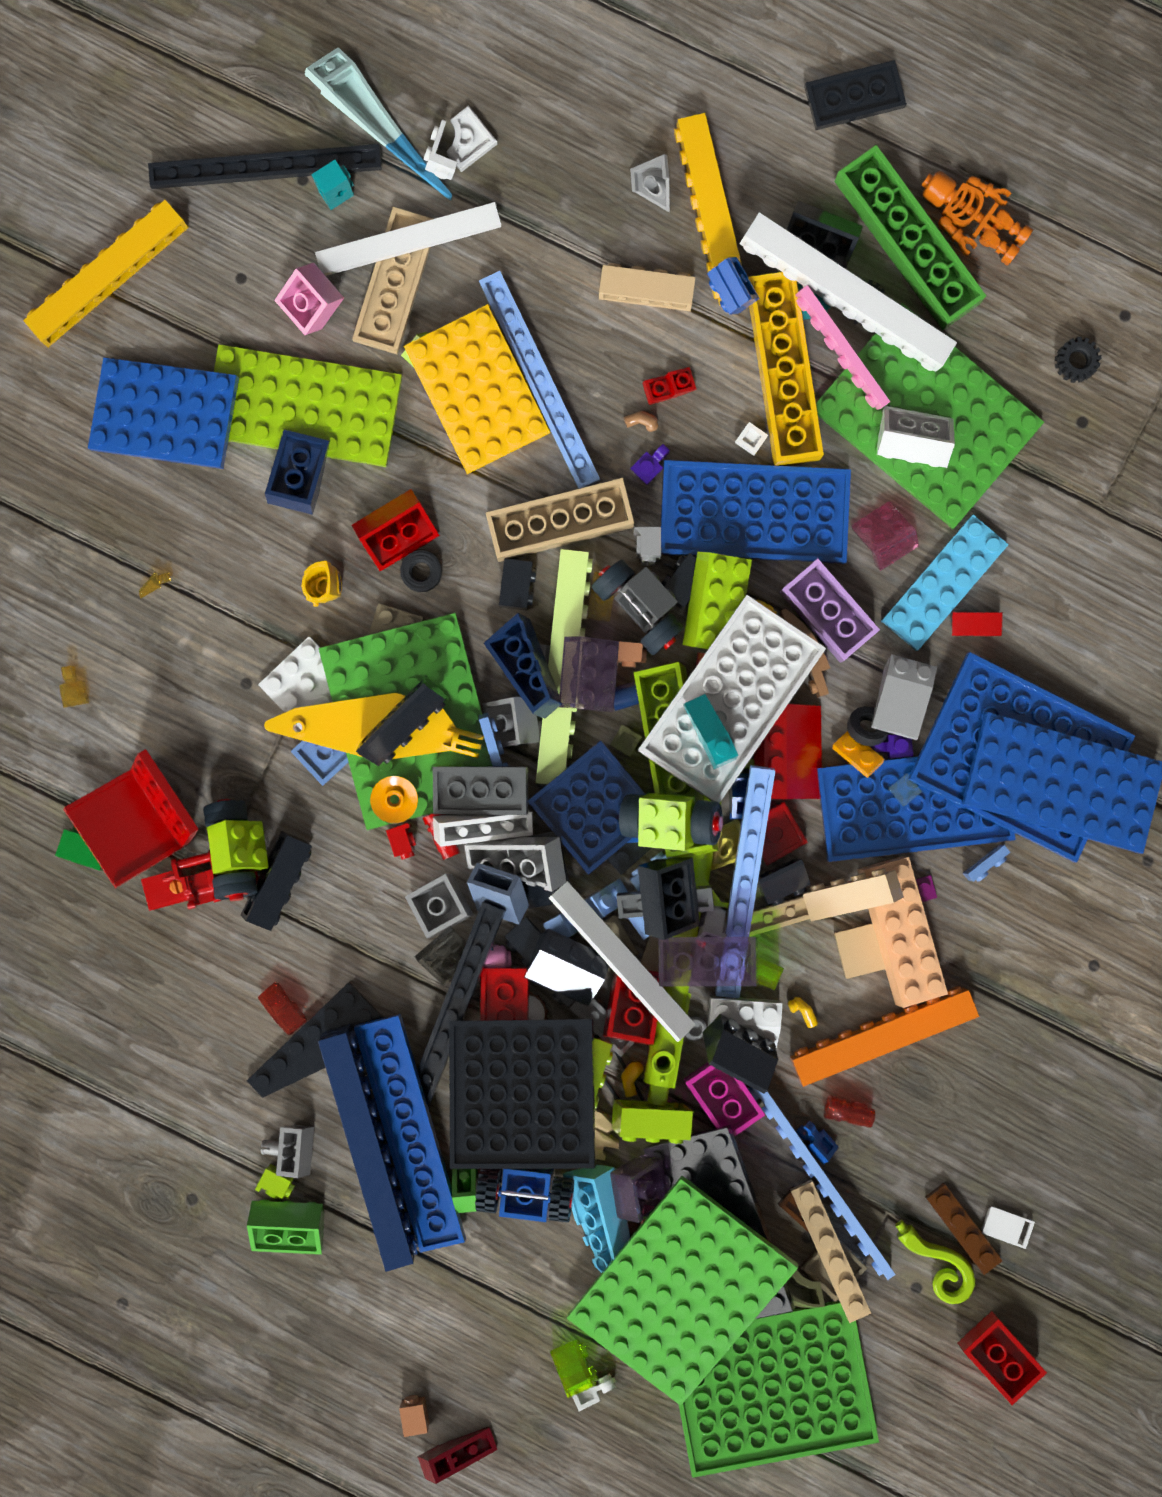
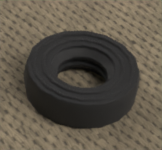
(421, 557)
(858, 733)

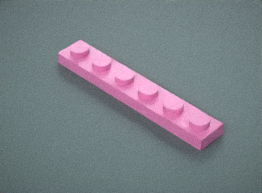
(835, 340)

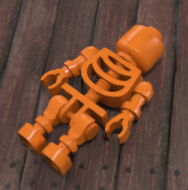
(941, 190)

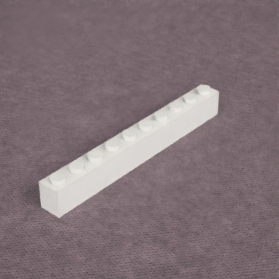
(847, 293)

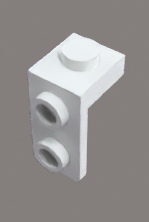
(437, 164)

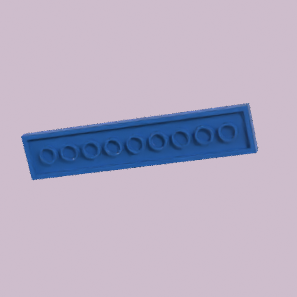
(410, 1132)

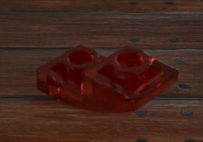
(281, 1009)

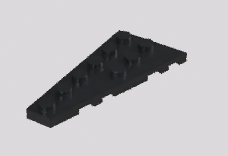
(302, 1053)

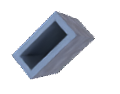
(499, 889)

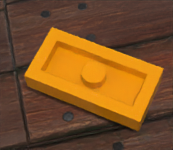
(858, 755)

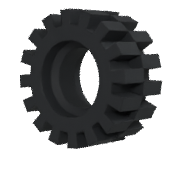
(1089, 352)

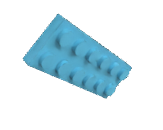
(944, 582)

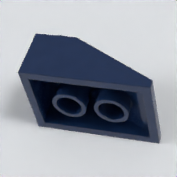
(297, 472)

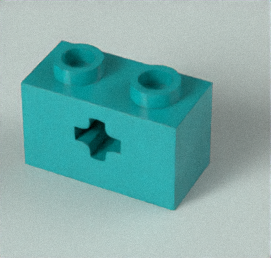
(333, 184)

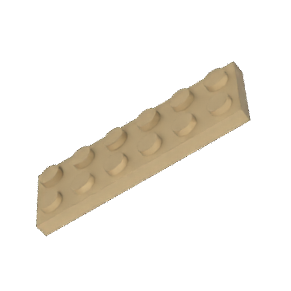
(391, 292)

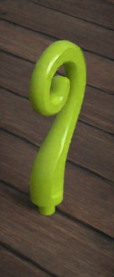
(912, 1240)

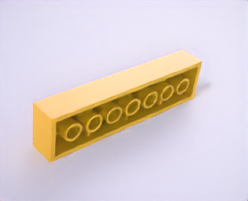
(785, 371)

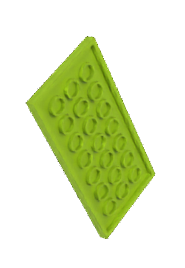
(313, 398)

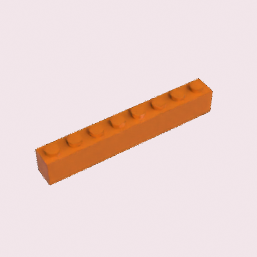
(883, 1036)

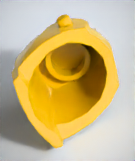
(321, 583)

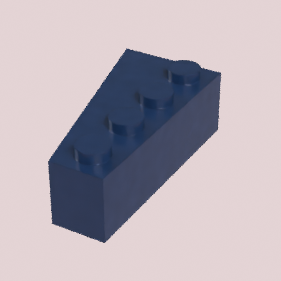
(524, 664)

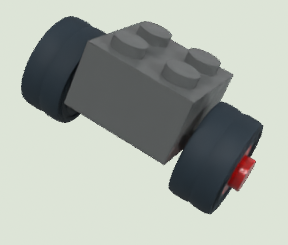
(643, 600)

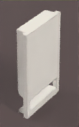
(1006, 1226)

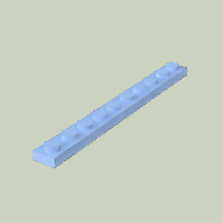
(539, 380)
(748, 859)
(824, 1186)

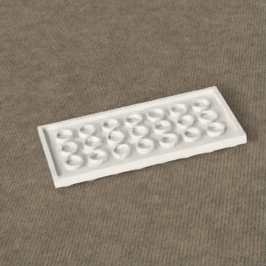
(749, 682)

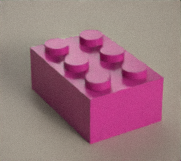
(724, 1098)

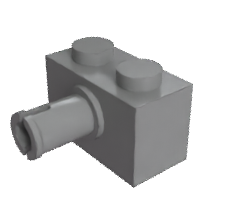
(292, 1149)

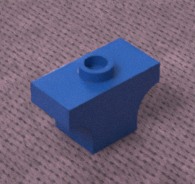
(737, 796)

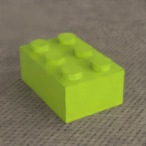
(654, 1122)

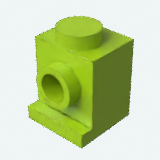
(275, 1185)

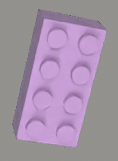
(829, 611)

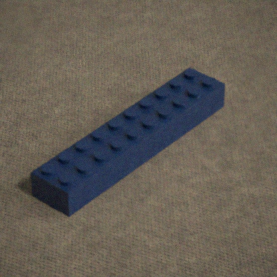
(368, 1147)

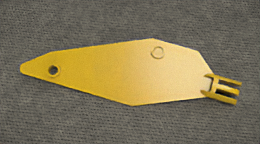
(347, 722)

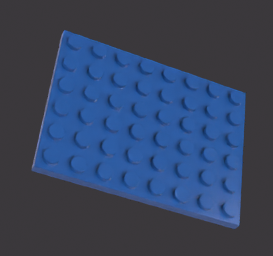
(951, 744)

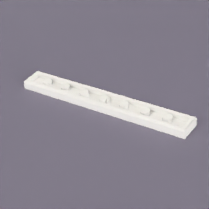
(408, 239)
(622, 961)

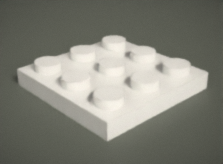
(298, 679)

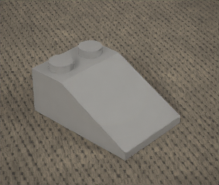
(903, 696)

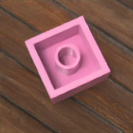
(309, 298)

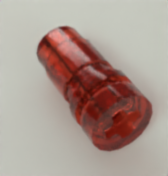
(852, 1113)

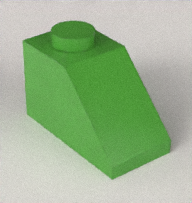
(464, 1189)

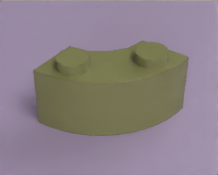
(805, 1292)

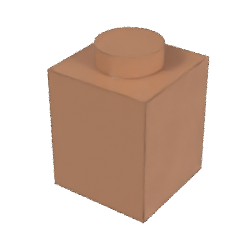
(414, 1416)

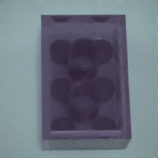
(589, 674)

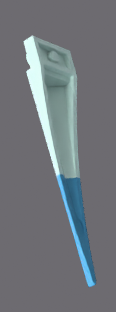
(349, 91)

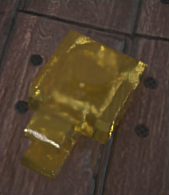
(74, 691)

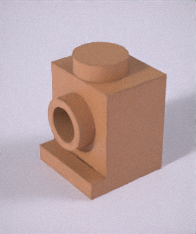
(631, 654)

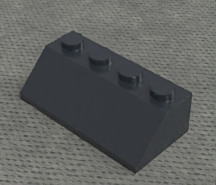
(401, 722)

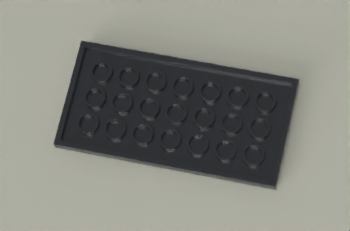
(717, 1168)

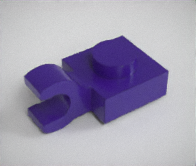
(648, 466)
(896, 746)

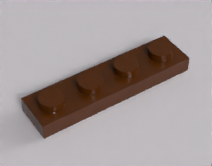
(963, 1228)

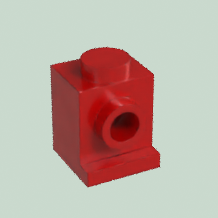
(402, 841)

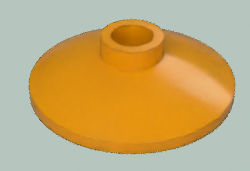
(385, 808)

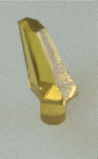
(154, 583)

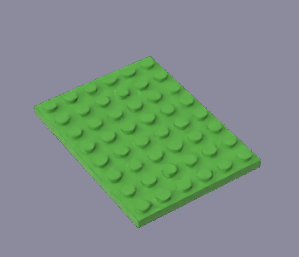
(987, 424)
(395, 664)
(682, 1290)
(781, 1394)

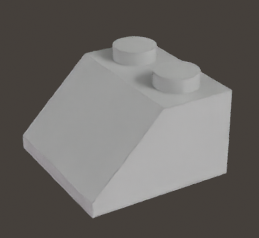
(514, 721)

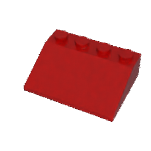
(794, 752)

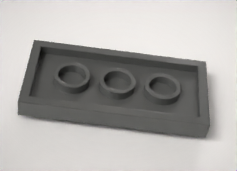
(480, 790)

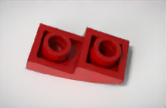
(669, 386)
(977, 623)

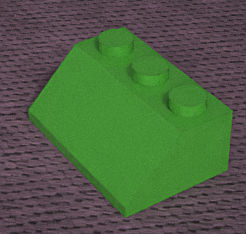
(286, 1227)

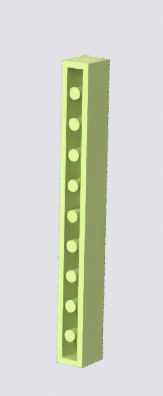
(567, 622)

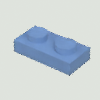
(993, 858)

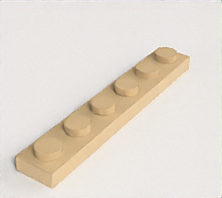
(830, 1251)

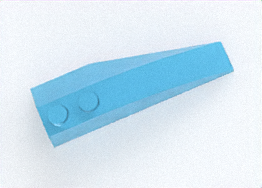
(597, 1214)

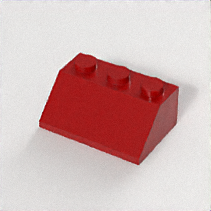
(395, 530)

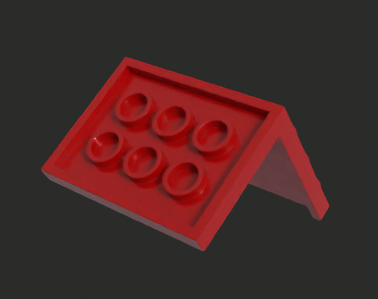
(132, 821)

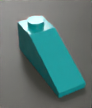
(711, 732)

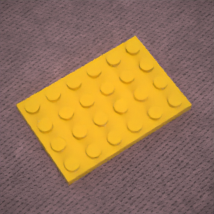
(477, 389)

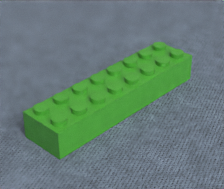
(909, 237)

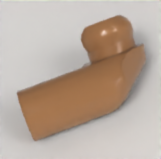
(643, 418)

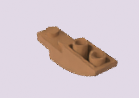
(817, 682)

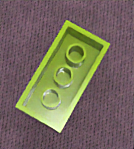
(716, 593)

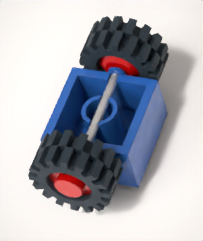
(525, 1194)

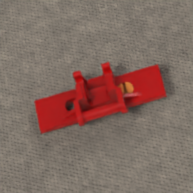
(173, 888)

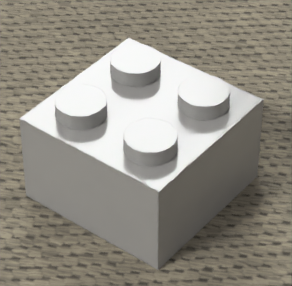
(439, 905)

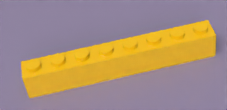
(707, 191)
(105, 273)

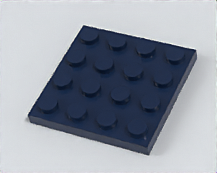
(585, 806)

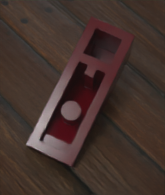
(456, 1455)

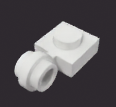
(591, 1396)

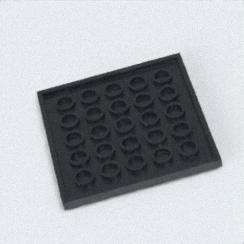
(522, 1094)

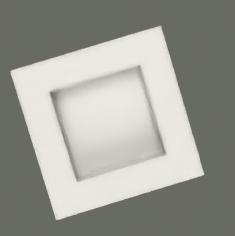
(751, 438)

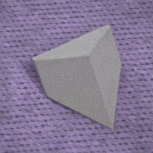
(652, 181)

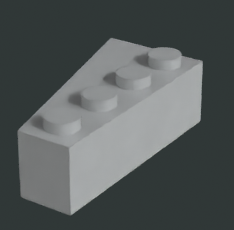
(531, 858)

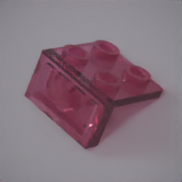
(886, 535)

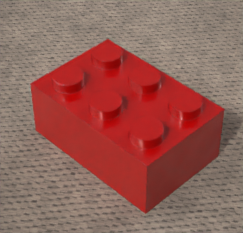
(627, 1016)
(1001, 1358)

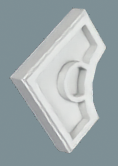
(470, 140)

